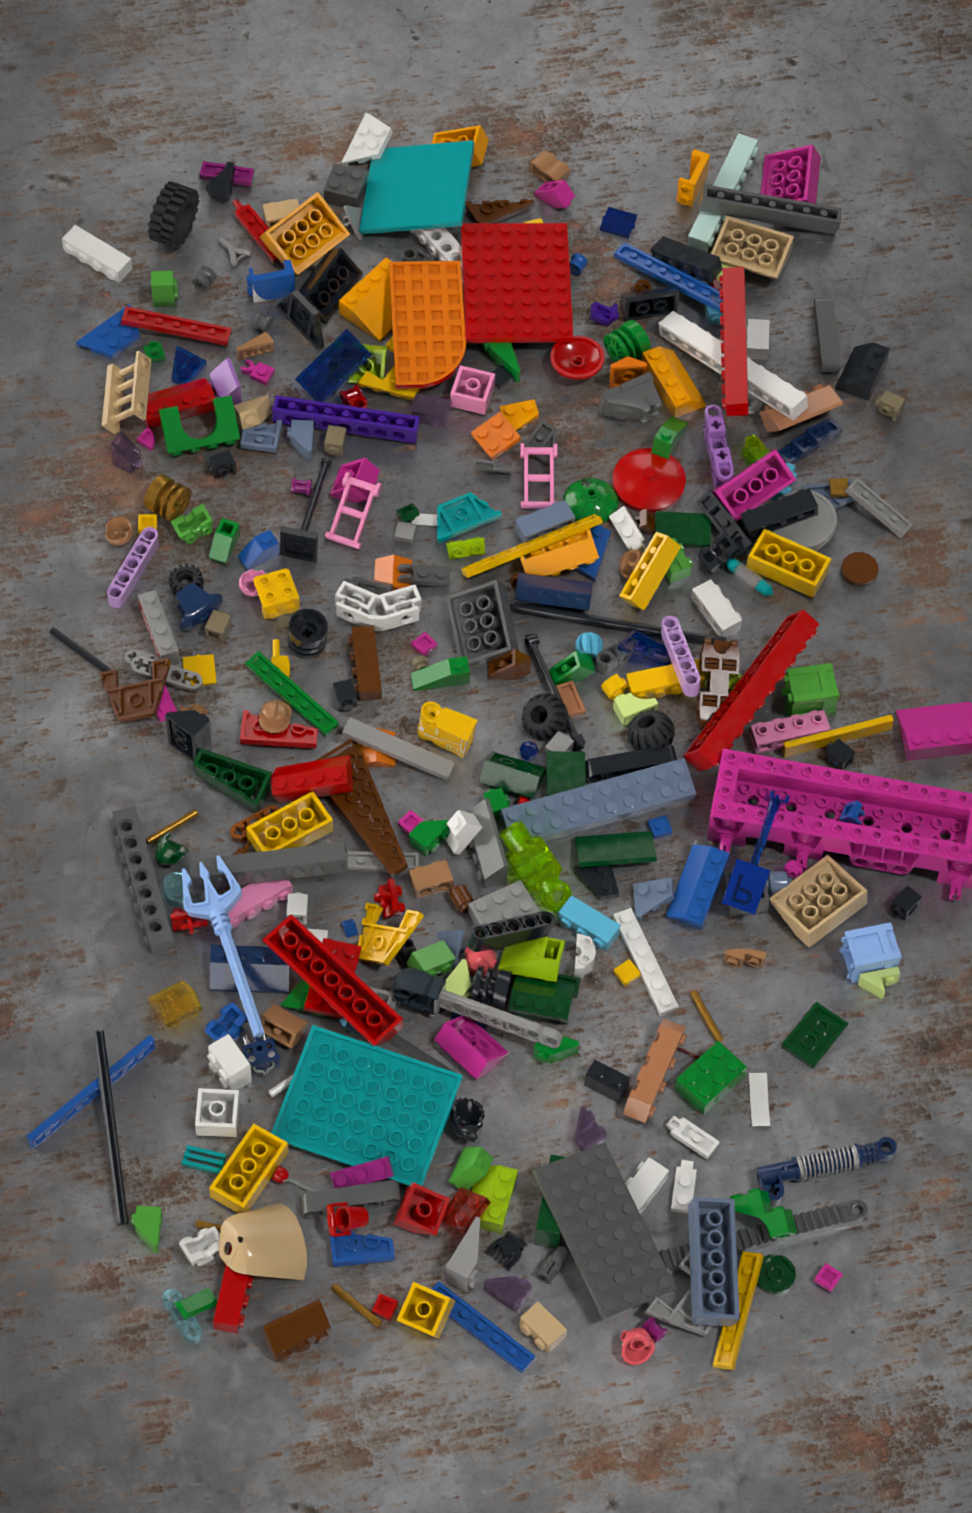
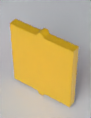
(202, 665)

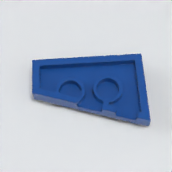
(601, 537)
(360, 1249)

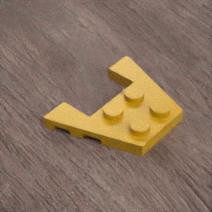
(388, 383)
(383, 942)

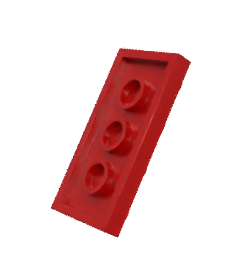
(349, 955)

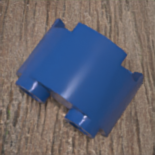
(228, 1023)

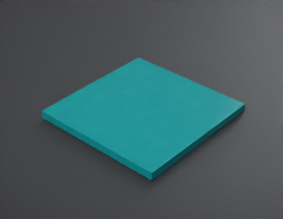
(417, 187)

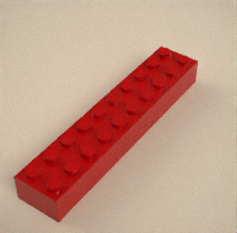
(751, 690)

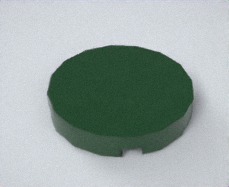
(776, 1274)

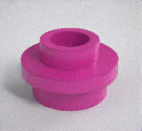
(793, 868)

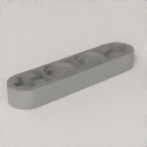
(190, 675)

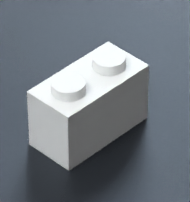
(757, 338)

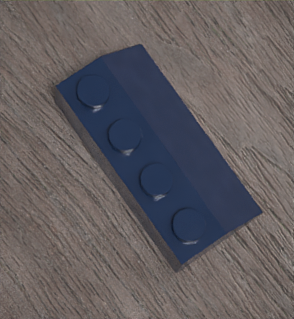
(262, 968)

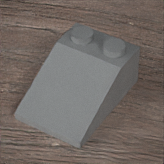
(463, 1265)

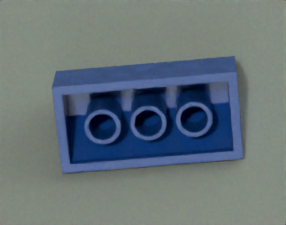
(698, 885)

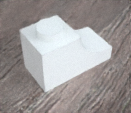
(463, 829)

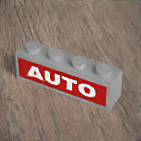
(158, 626)

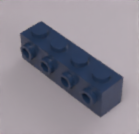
(553, 591)

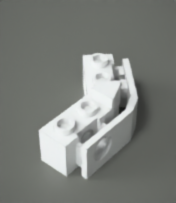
(382, 610)

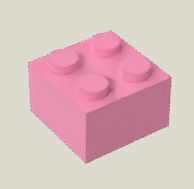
(472, 390)

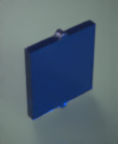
(618, 222)

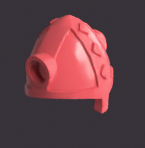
(484, 958)
(636, 1346)

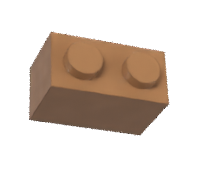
(431, 879)
(283, 1026)

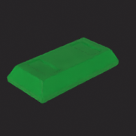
(196, 1303)

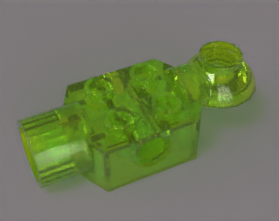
(535, 865)

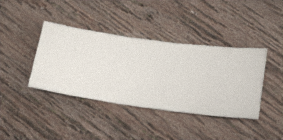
(759, 1099)

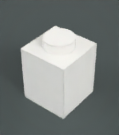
(298, 906)

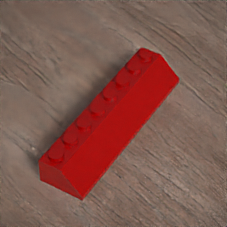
(334, 981)

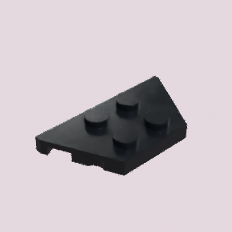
(303, 317)

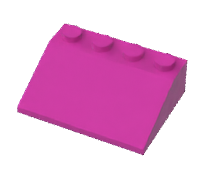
(792, 174)
(936, 730)

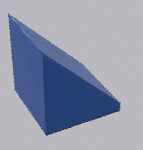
(349, 928)

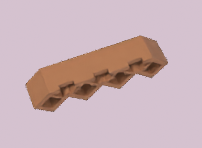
(653, 1073)

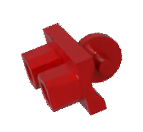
(388, 899)
(181, 921)

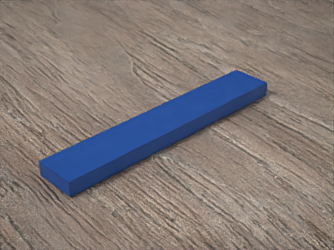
(487, 1331)

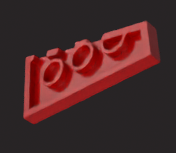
(293, 736)

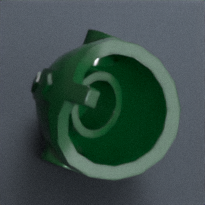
(168, 851)

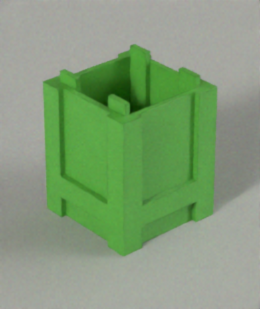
(810, 689)

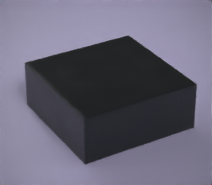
(502, 377)

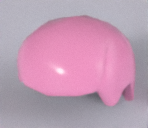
(246, 582)

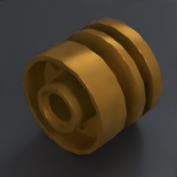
(167, 497)

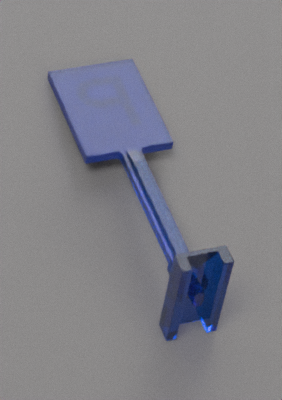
(748, 878)

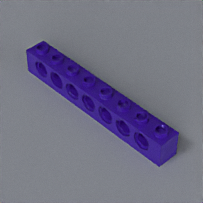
(355, 419)

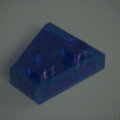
(186, 366)

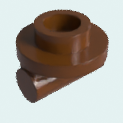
(640, 285)

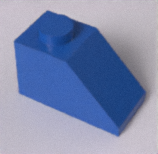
(259, 550)

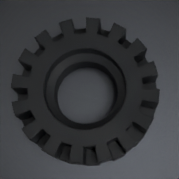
(185, 573)

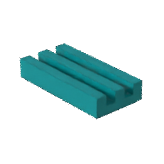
(196, 1150)

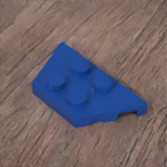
(110, 336)

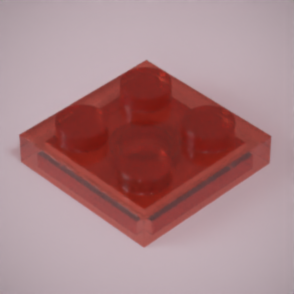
(464, 1209)

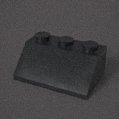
(649, 303)
(863, 370)
(188, 732)

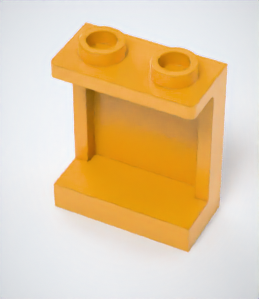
(689, 189)

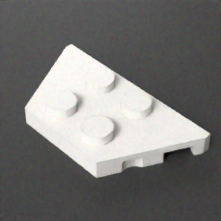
(368, 141)

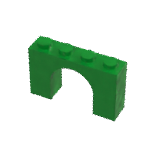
(224, 431)

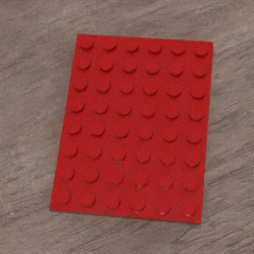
(516, 282)

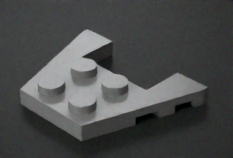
(682, 1314)

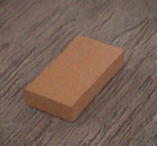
(571, 699)

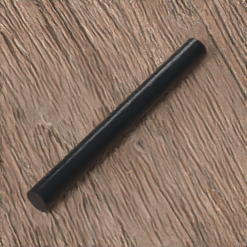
(78, 649)

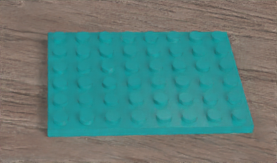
(366, 1105)

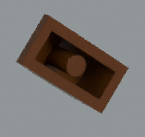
(509, 666)

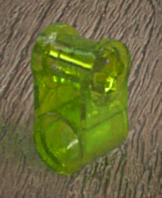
(754, 448)

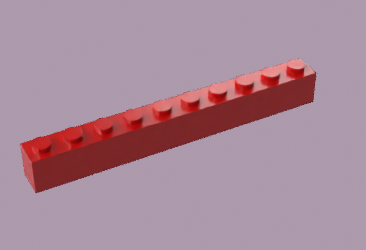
(735, 342)

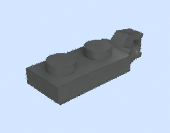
(373, 586)

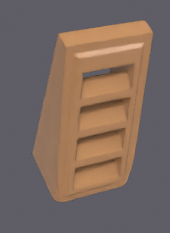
(257, 346)

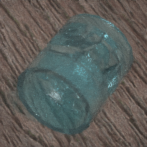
(174, 889)

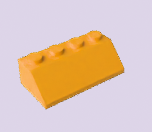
(672, 381)
(561, 555)

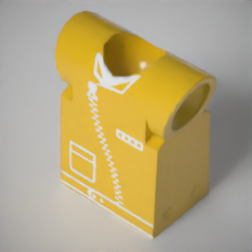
(446, 728)

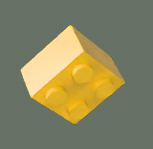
(426, 1310)

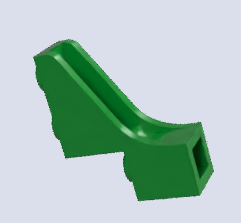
(757, 1203)

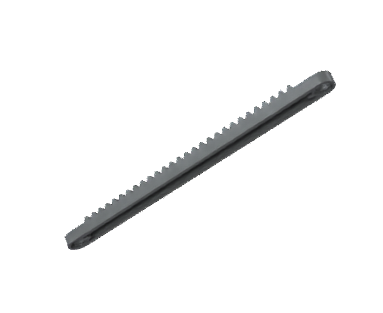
(758, 1236)

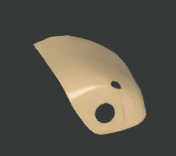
(270, 1244)

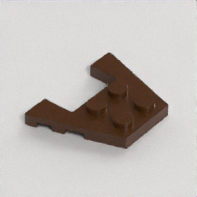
(140, 698)

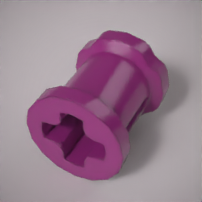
(301, 486)
(654, 1330)

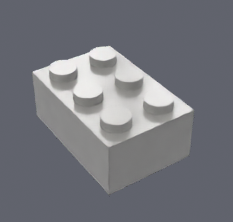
(502, 904)

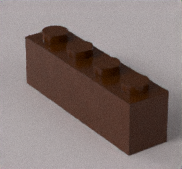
(366, 663)

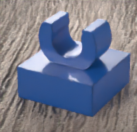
(851, 812)

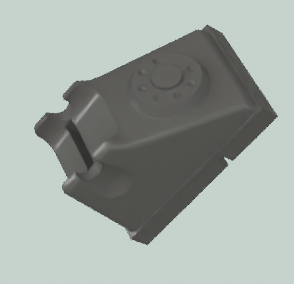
(632, 400)

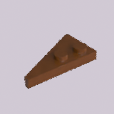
(497, 210)

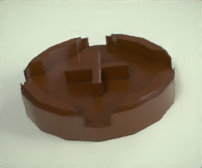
(859, 569)

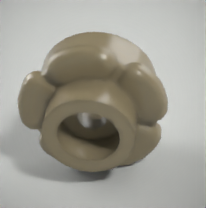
(419, 662)

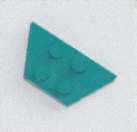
(463, 515)

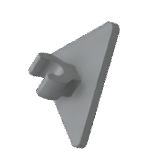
(353, 220)

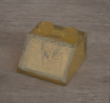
(175, 1004)

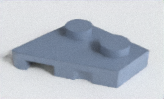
(652, 895)

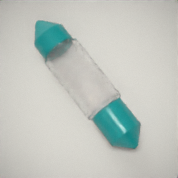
(749, 577)

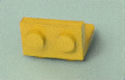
(277, 593)

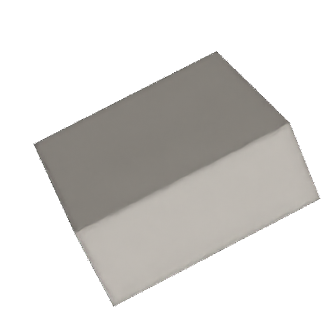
(405, 532)

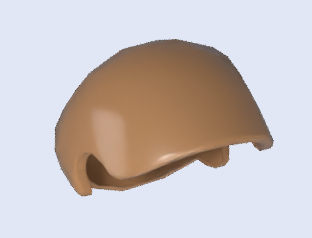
(118, 531)

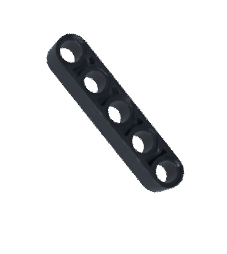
(619, 764)
(510, 931)

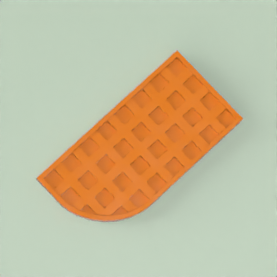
(426, 321)

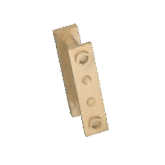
(114, 392)

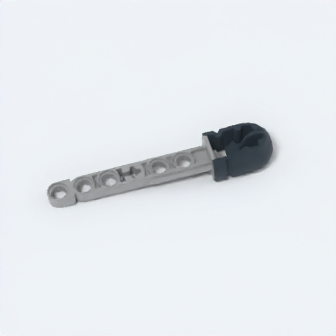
(423, 992)

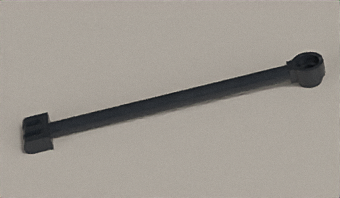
(532, 642)

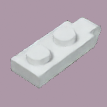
(627, 529)
(692, 1136)
(683, 1187)

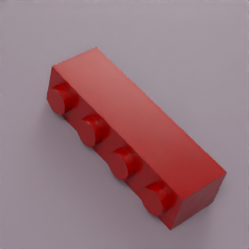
(232, 1300)

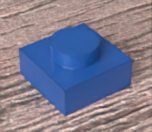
(660, 827)

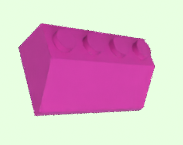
(755, 484)

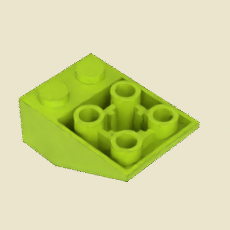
(534, 958)

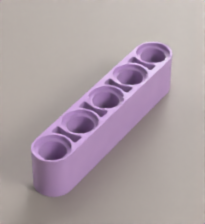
(129, 574)
(680, 656)

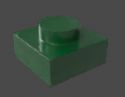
(408, 513)

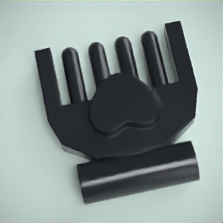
(510, 1249)

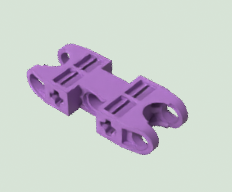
(716, 446)

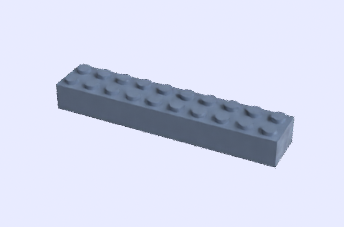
(604, 801)

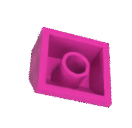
(359, 469)

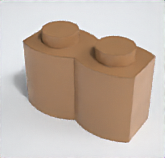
(548, 168)

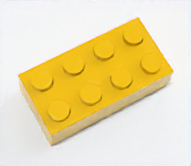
(788, 563)
(291, 826)
(248, 1169)

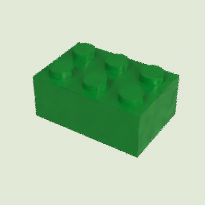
(711, 1077)

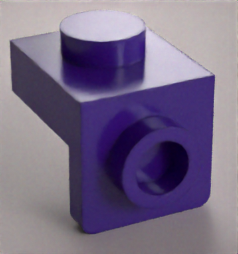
(603, 314)

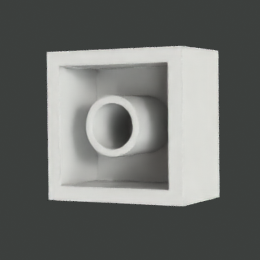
(229, 1063)
(217, 1112)

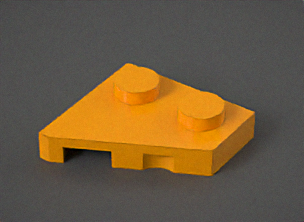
(520, 413)

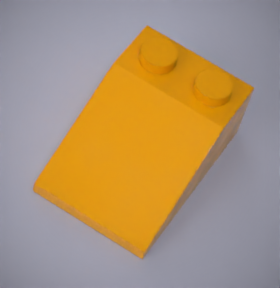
(473, 133)

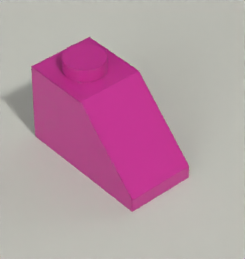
(555, 194)

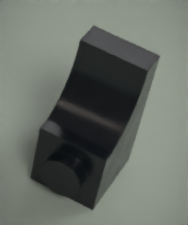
(222, 185)

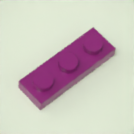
(243, 175)
(363, 1173)

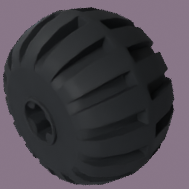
(542, 707)
(651, 730)

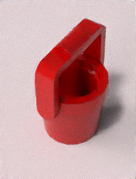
(346, 1218)

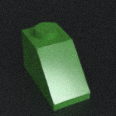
(470, 1167)
(148, 1225)

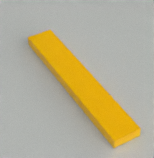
(844, 734)
(732, 1336)

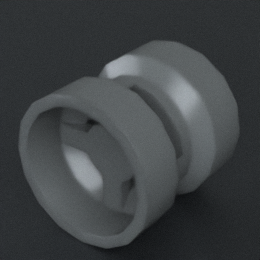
(204, 278)

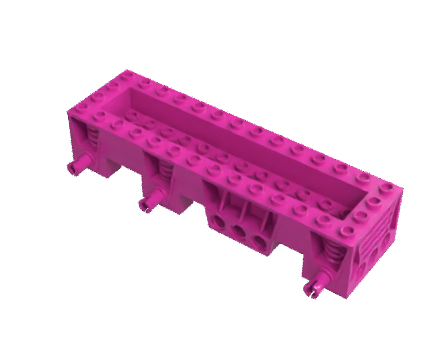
(823, 790)

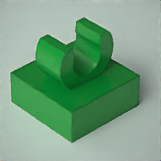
(154, 351)

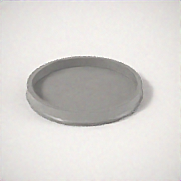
(815, 530)

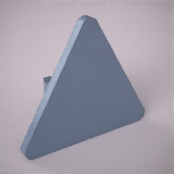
(454, 941)

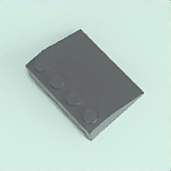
(482, 622)

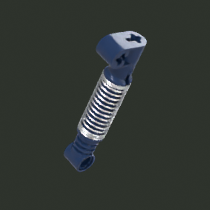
(822, 1163)

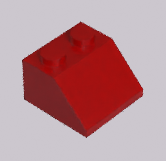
(421, 1210)

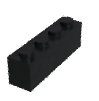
(687, 259)
(779, 513)

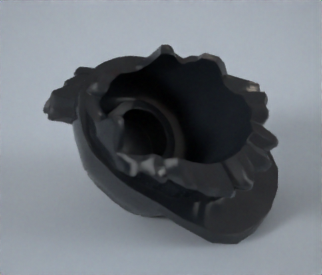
(467, 1118)

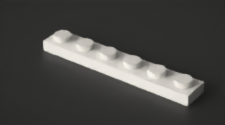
(646, 962)

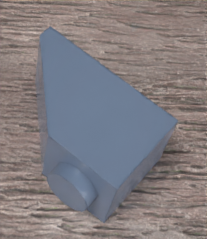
(302, 437)

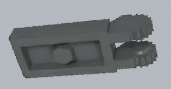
(424, 575)

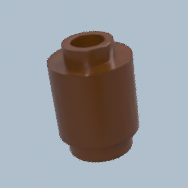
(461, 898)

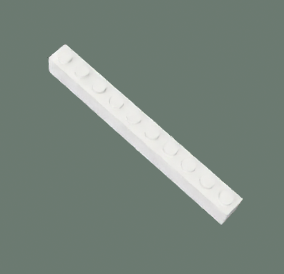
(707, 349)

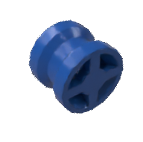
(577, 263)

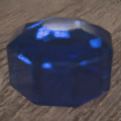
(528, 751)

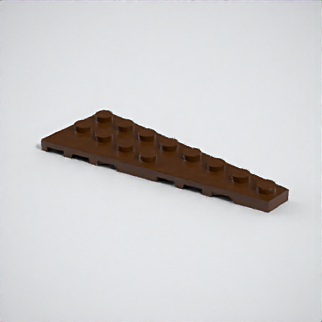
(366, 811)

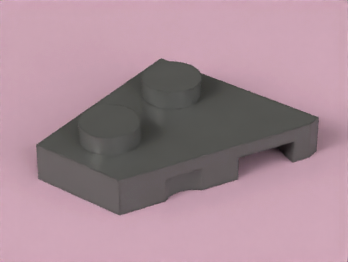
(542, 436)

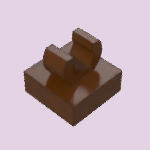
(646, 522)

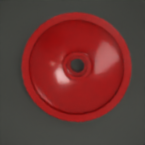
(577, 358)

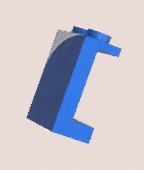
(272, 284)

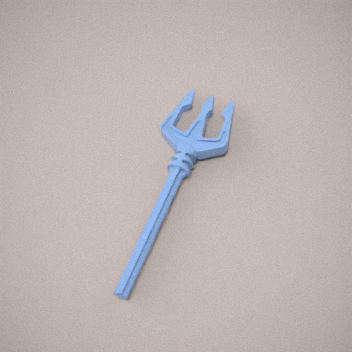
(217, 909)

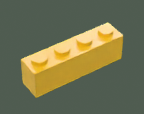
(650, 571)
(656, 682)

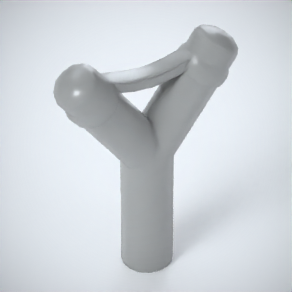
(233, 251)

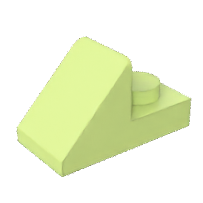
(875, 980)

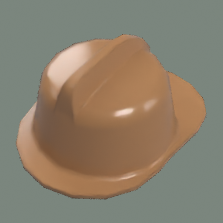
(275, 716)

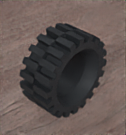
(173, 215)

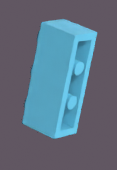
(589, 922)

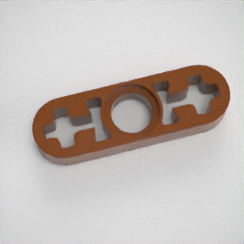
(240, 826)

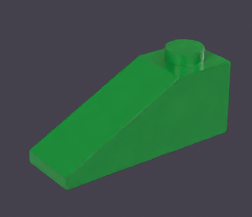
(504, 355)
(668, 437)
(442, 674)

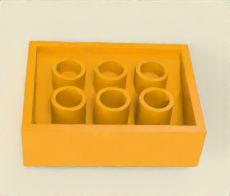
(305, 234)
(370, 302)

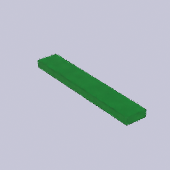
(292, 694)

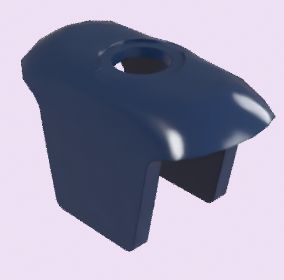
(196, 605)

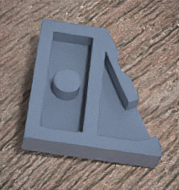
(262, 437)

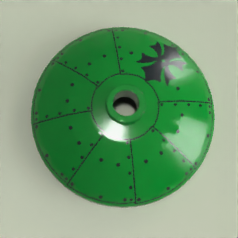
(602, 503)

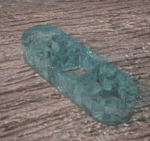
(184, 1331)

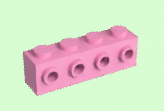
(773, 734)

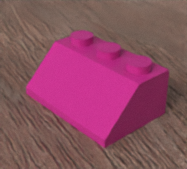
(470, 1046)

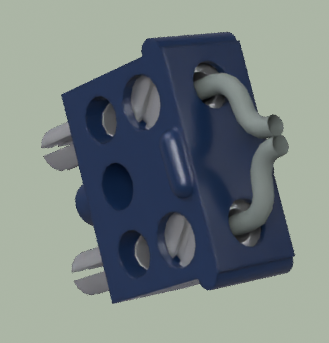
(261, 1054)

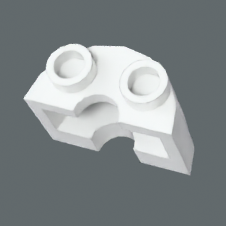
(584, 956)
(202, 1248)

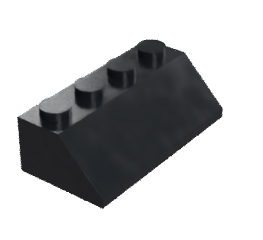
(330, 282)

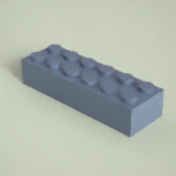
(713, 1261)

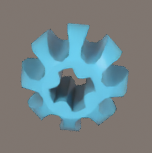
(589, 643)

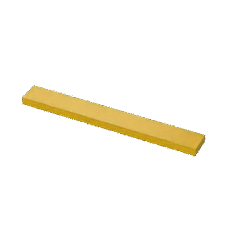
(531, 545)

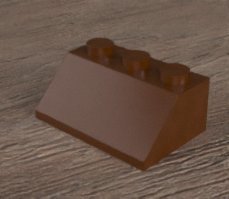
(297, 1331)

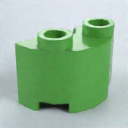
(193, 525)

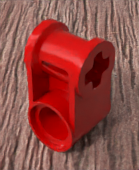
(353, 397)

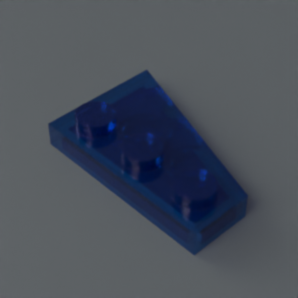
(645, 647)

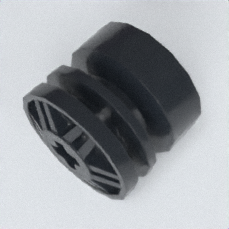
(307, 633)
(492, 988)

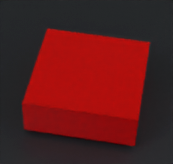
(385, 1307)

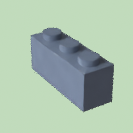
(544, 521)

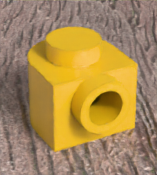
(614, 686)

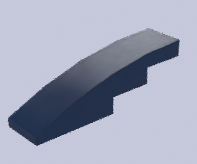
(810, 441)

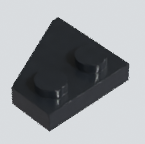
(599, 880)

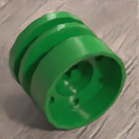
(626, 341)

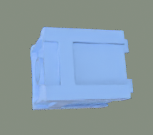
(870, 950)

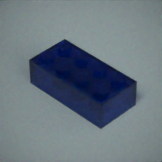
(334, 367)

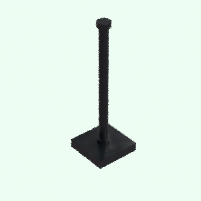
(301, 543)

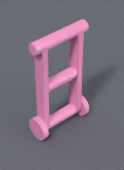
(524, 452)
(347, 482)

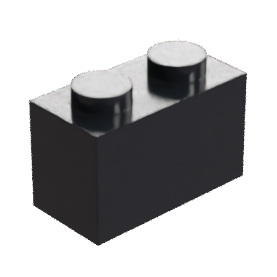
(607, 1081)

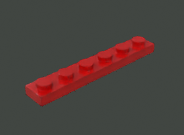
(176, 326)

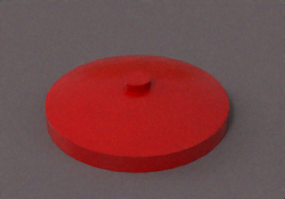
(648, 481)

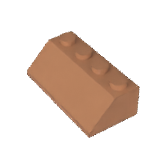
(819, 401)

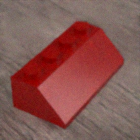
(191, 398)
(321, 776)

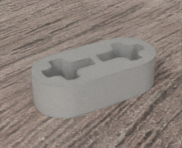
(133, 653)

